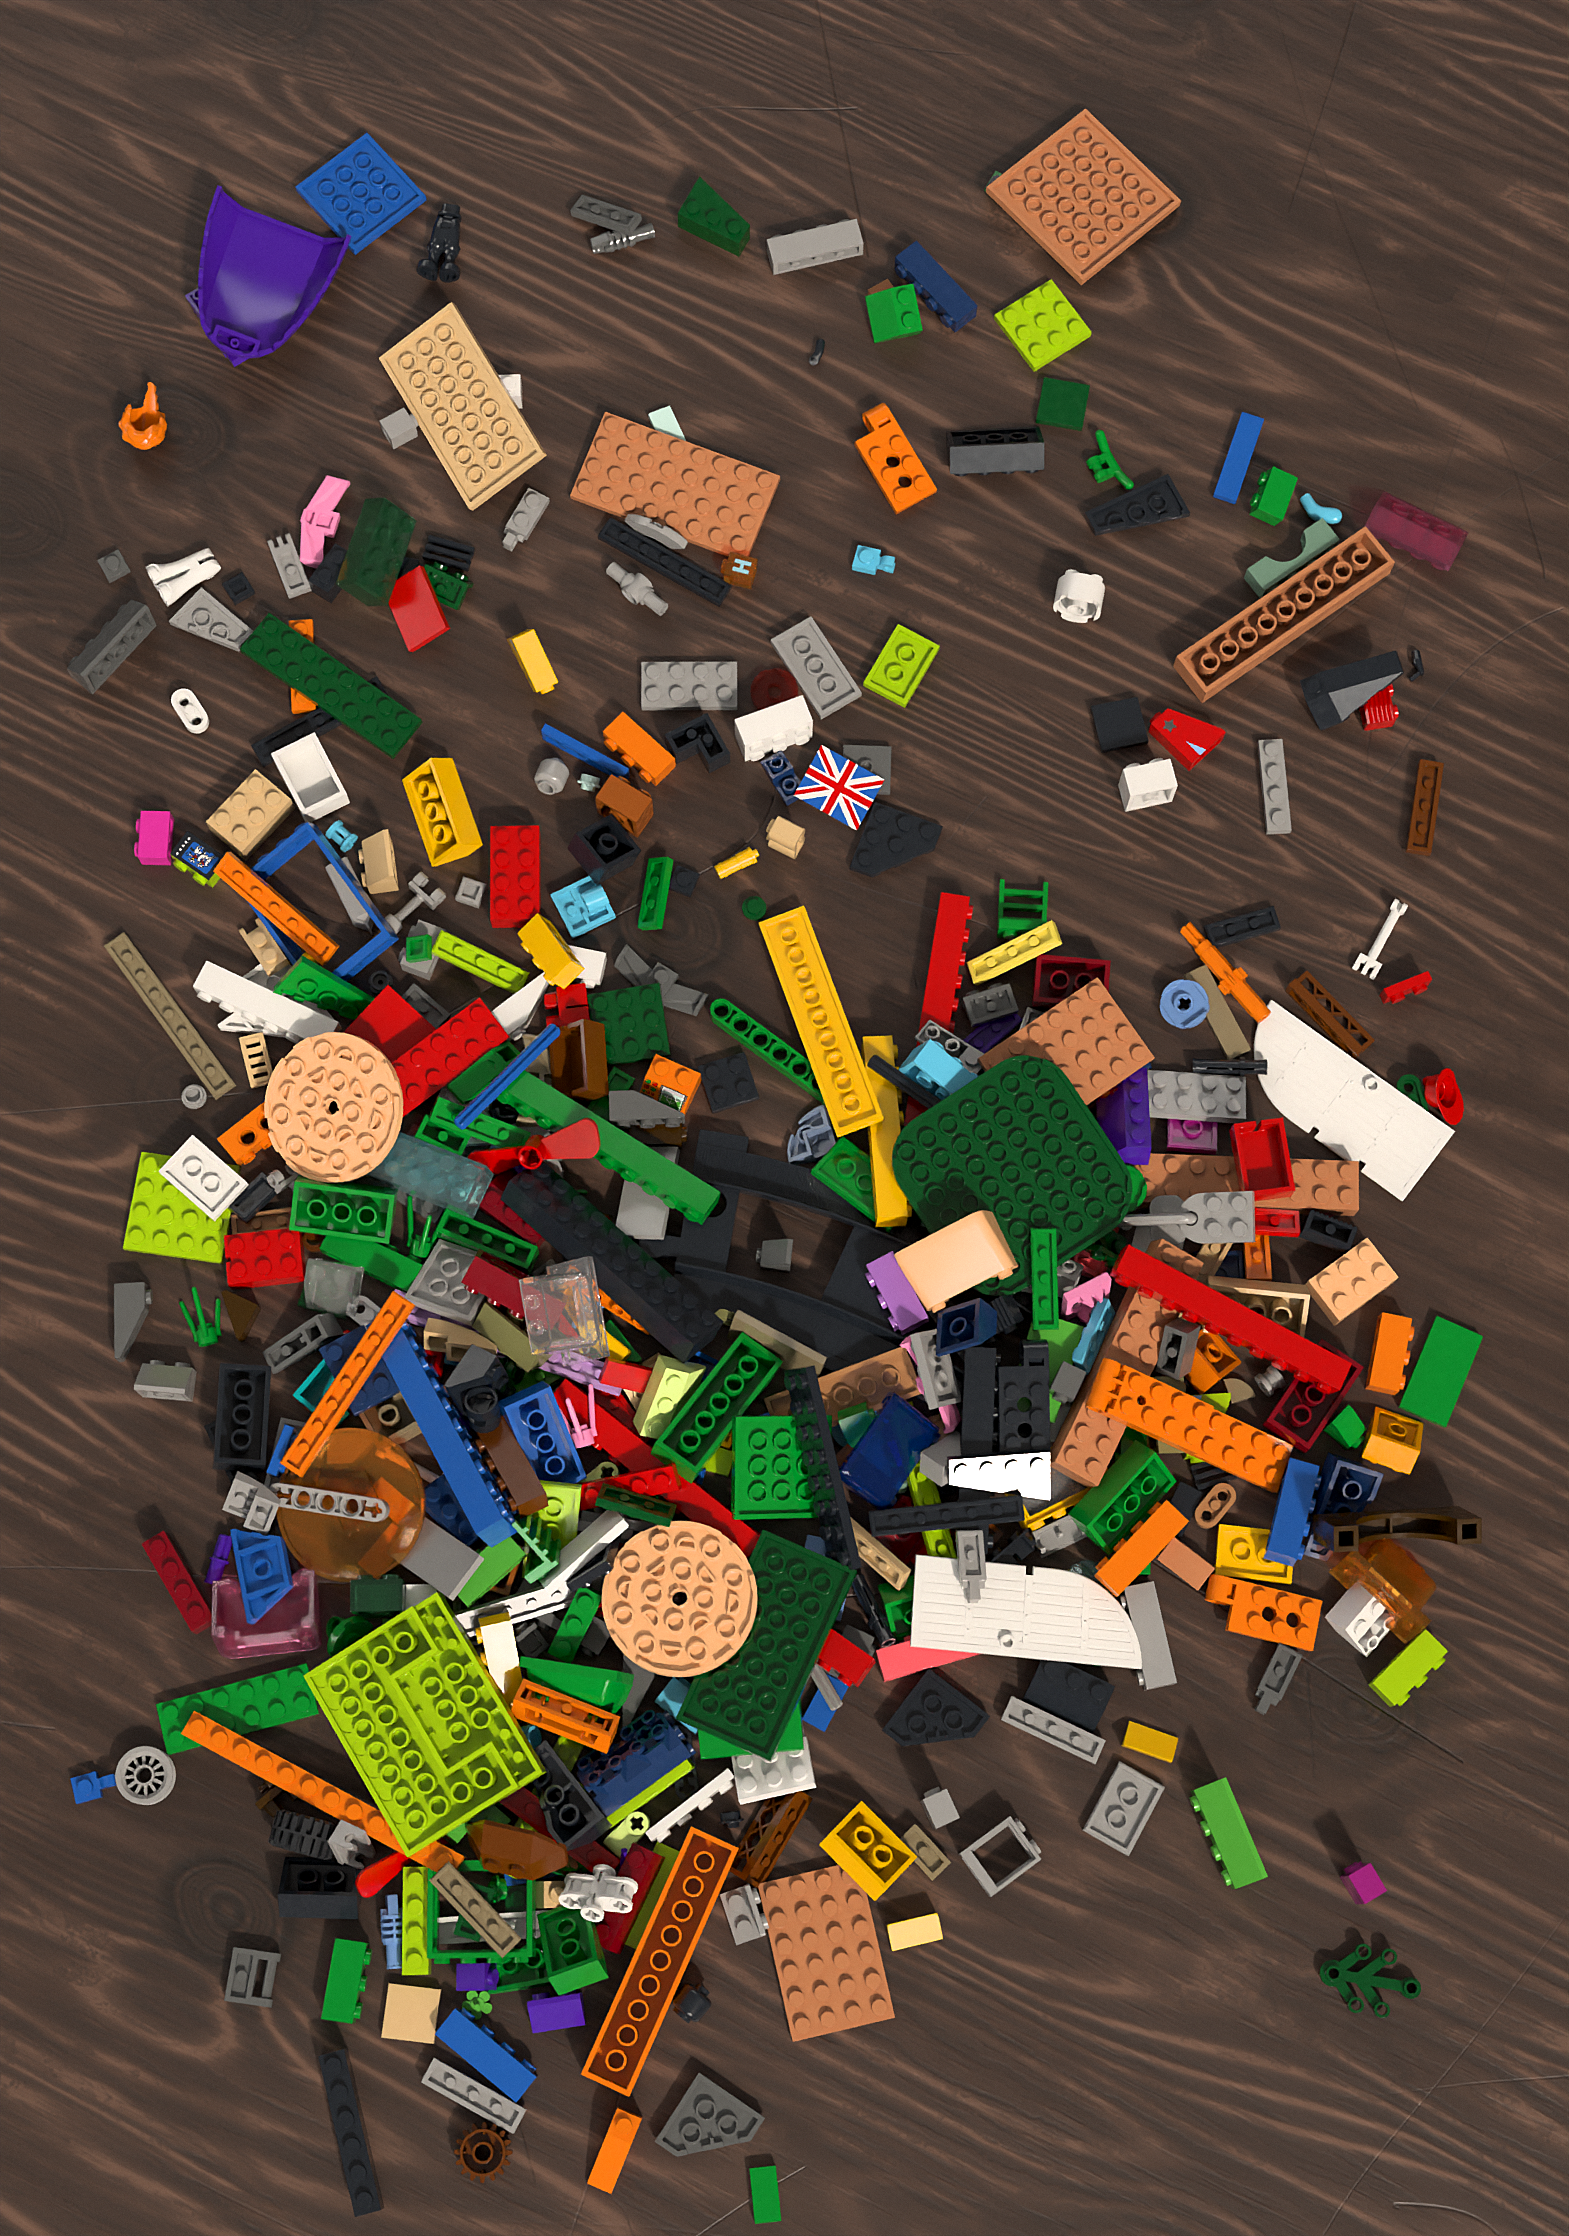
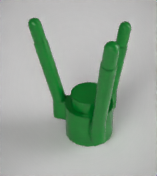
(421, 1244)
(206, 1333)

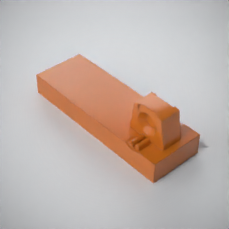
(1257, 1259)

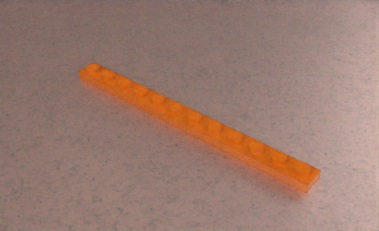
(309, 1788)

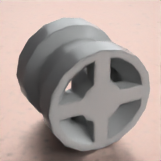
(1270, 1381)

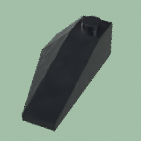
(1343, 689)
(566, 1805)

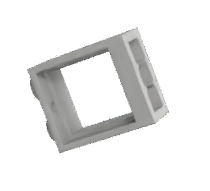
(978, 1871)

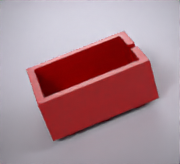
(1262, 1159)
(264, 1258)

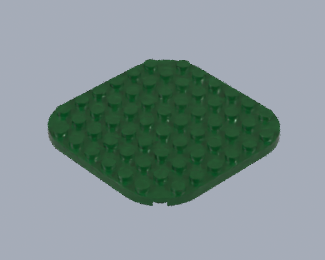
(1016, 1148)

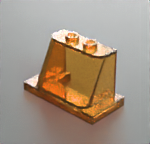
(1391, 1580)

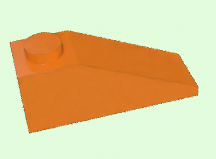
(614, 2150)

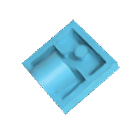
(582, 906)

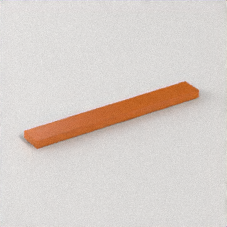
(347, 1384)

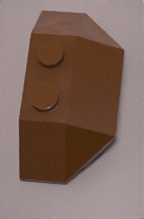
(515, 1850)

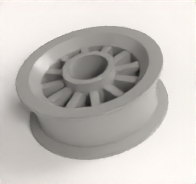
(122, 1776)

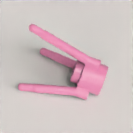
(581, 1434)

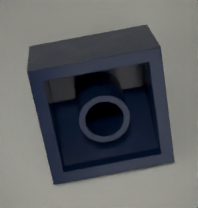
(964, 1326)

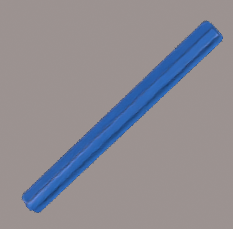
(507, 1076)

